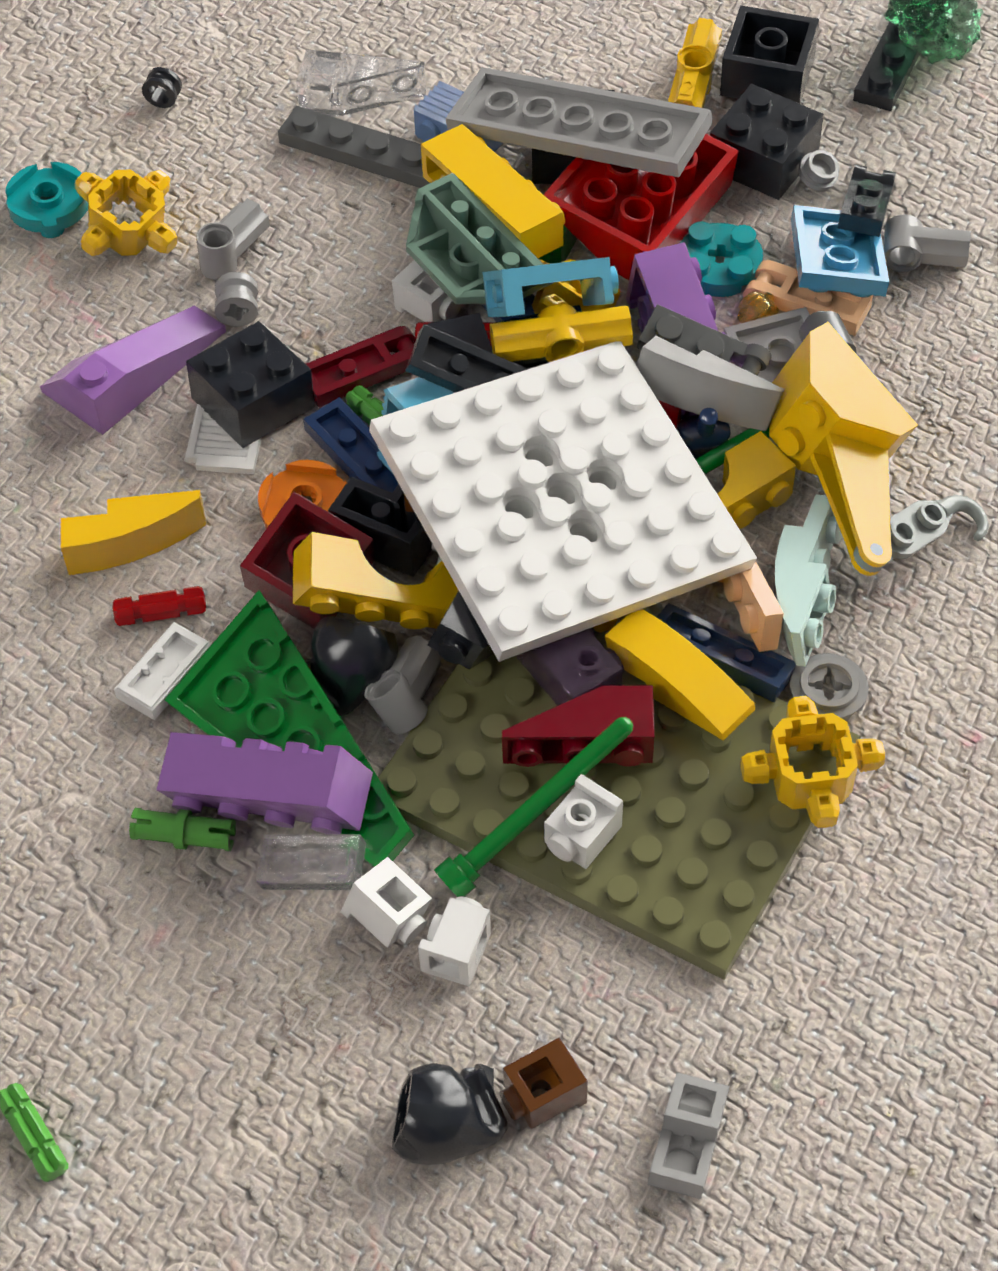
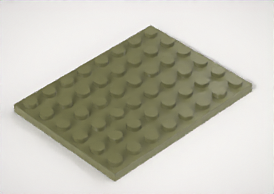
(694, 838)

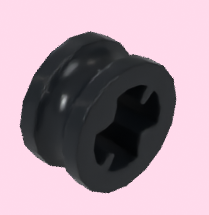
(164, 78)

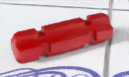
(159, 606)

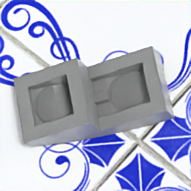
(688, 1135)

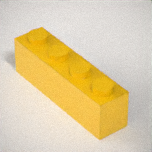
(497, 185)

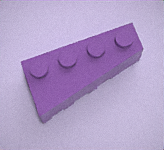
(266, 781)

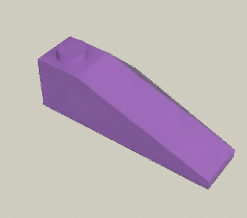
(124, 373)

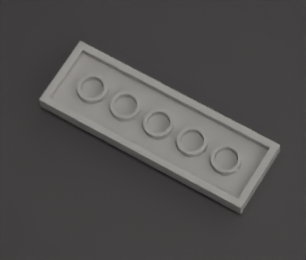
(581, 121)

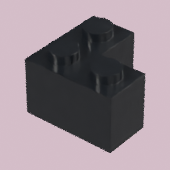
(396, 534)

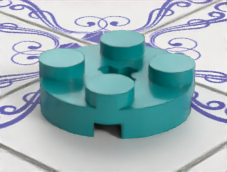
(45, 216)
(726, 240)

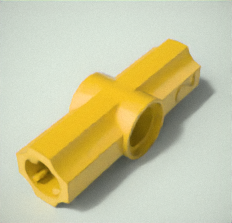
(696, 64)
(560, 332)

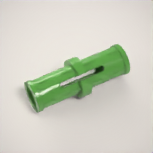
(182, 829)

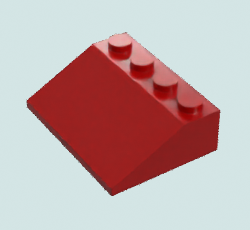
(635, 210)

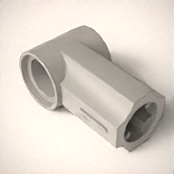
(225, 241)
(911, 244)
(402, 687)

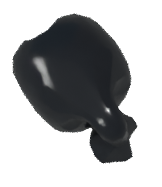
(349, 658)
(447, 1114)

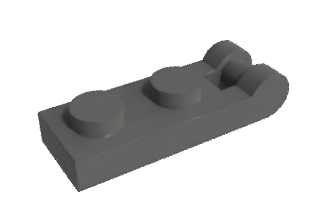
(698, 337)

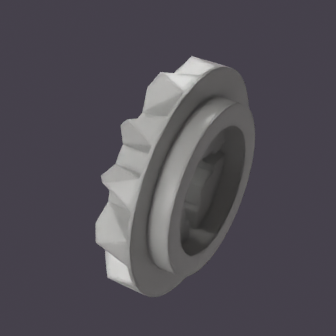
(847, 680)

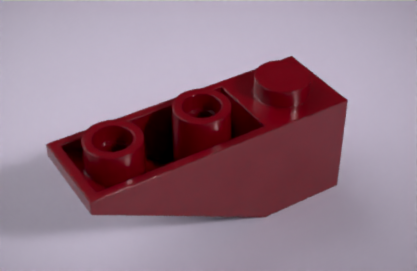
(571, 726)

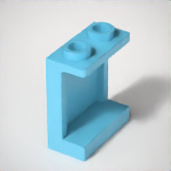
(504, 286)

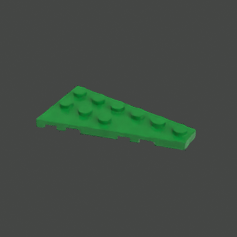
(263, 689)

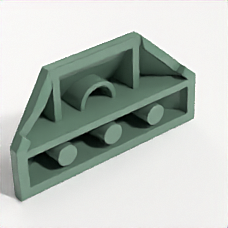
(460, 239)

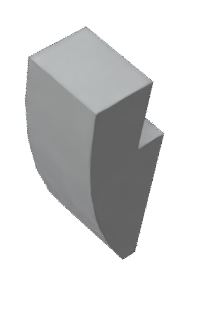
(708, 382)

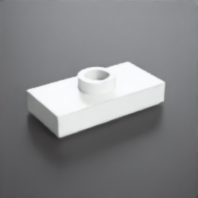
(161, 670)

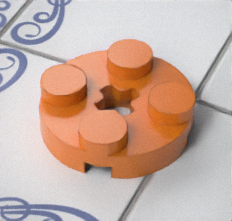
(303, 477)

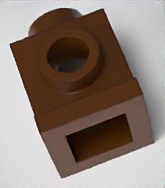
(548, 1069)

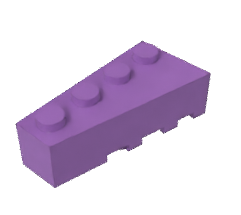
(673, 281)

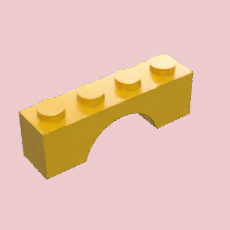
(755, 478)
(336, 577)

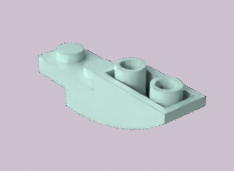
(803, 578)

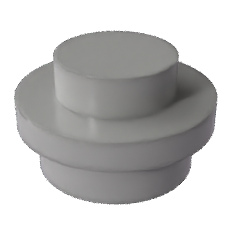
(819, 170)

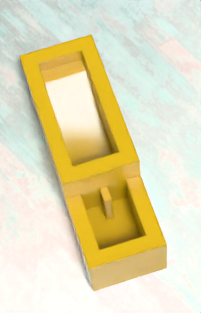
(130, 530)
(679, 673)

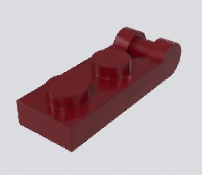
(361, 364)

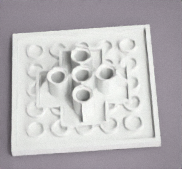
(560, 498)

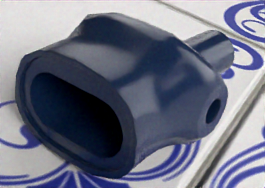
(703, 432)

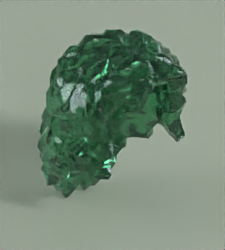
(937, 26)

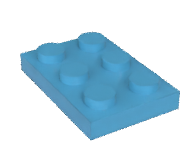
(836, 257)

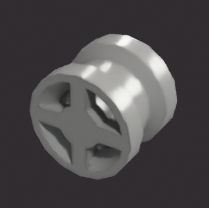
(236, 299)

